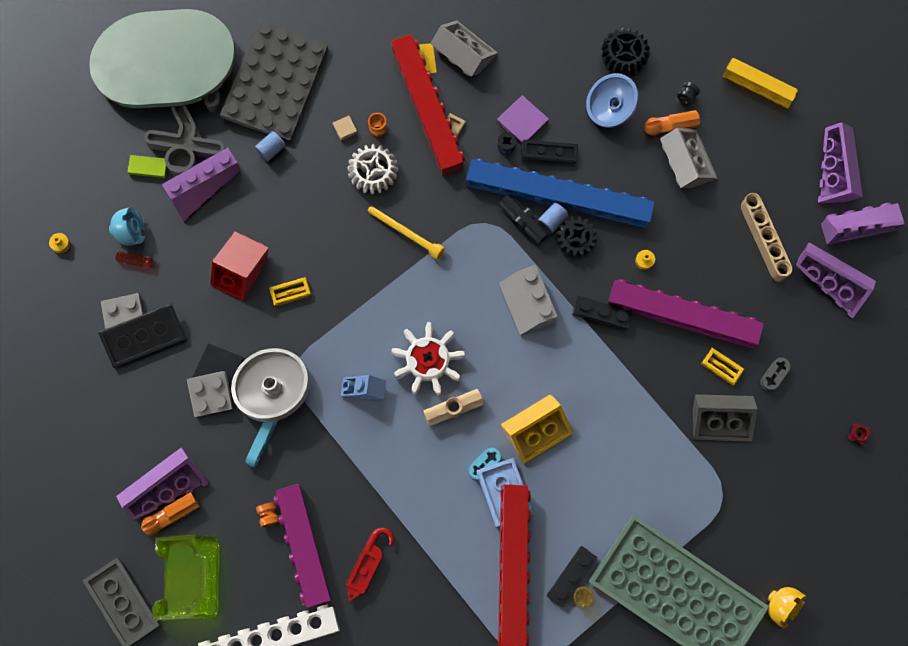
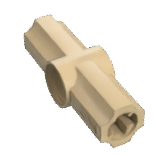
(465, 403)

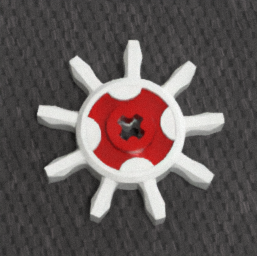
(432, 369)

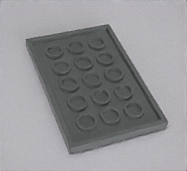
(274, 80)

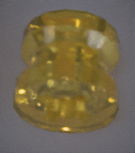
(579, 597)

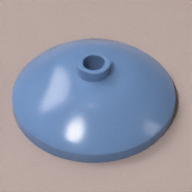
(606, 94)

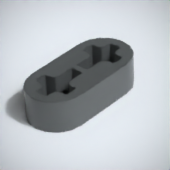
(778, 376)

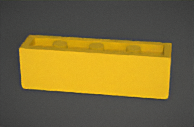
(760, 83)

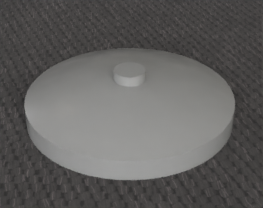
(270, 385)

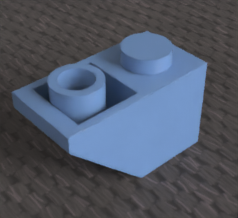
(363, 387)

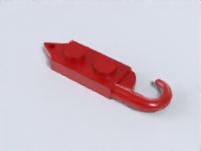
(367, 564)

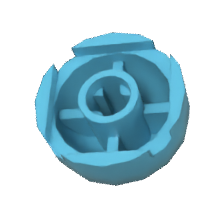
(127, 227)

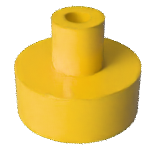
(59, 243)
(645, 260)

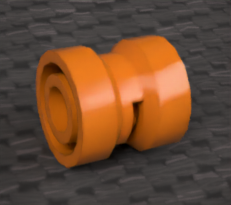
(377, 120)
(267, 514)

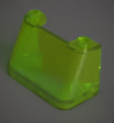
(188, 577)

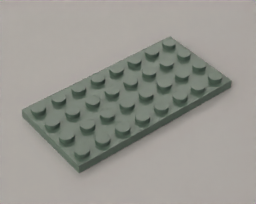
(676, 590)

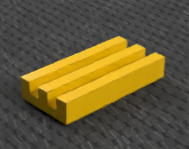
(292, 298)
(706, 364)

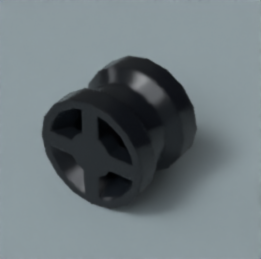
(688, 93)
(506, 147)

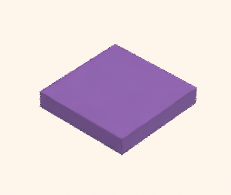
(522, 119)

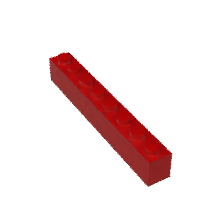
(427, 105)
(513, 565)

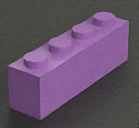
(840, 166)
(201, 182)
(862, 223)
(836, 278)
(161, 485)

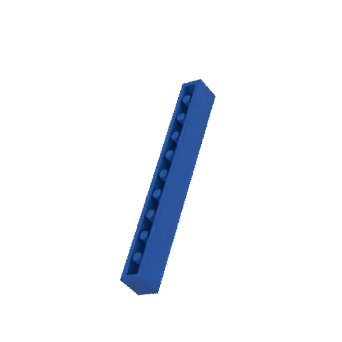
(568, 194)

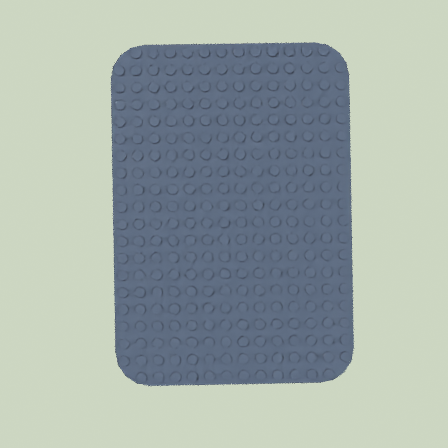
(583, 489)

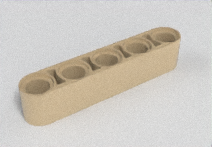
(767, 228)

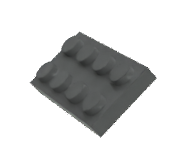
(121, 603)

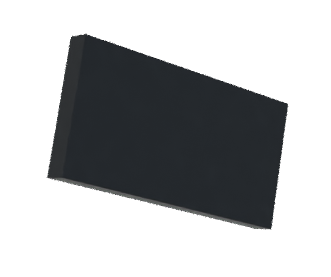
(142, 335)

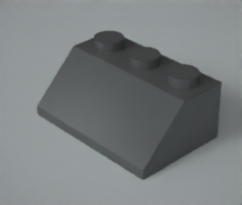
(724, 417)

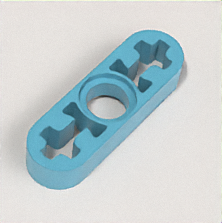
(260, 443)

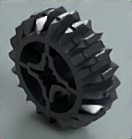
(624, 42)

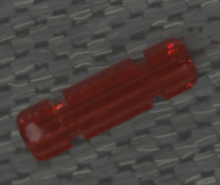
(134, 259)

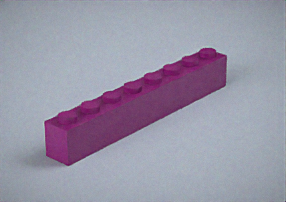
(686, 314)

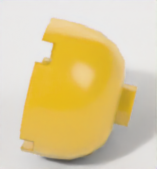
(785, 605)

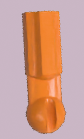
(665, 124)
(180, 508)

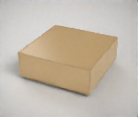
(457, 124)
(344, 128)

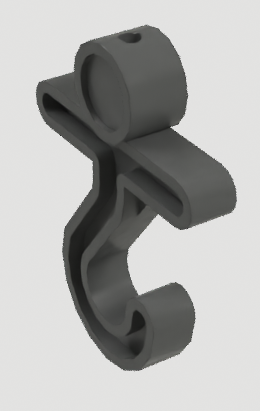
(188, 143)

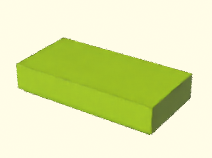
(147, 166)

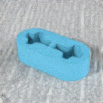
(481, 460)

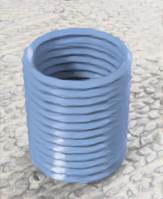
(270, 146)
(553, 217)

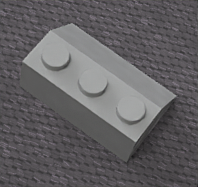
(463, 48)
(688, 158)
(528, 300)

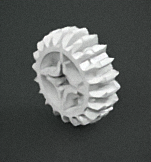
(359, 162)

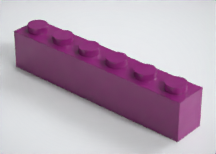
(303, 546)

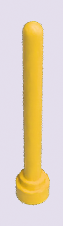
(435, 250)

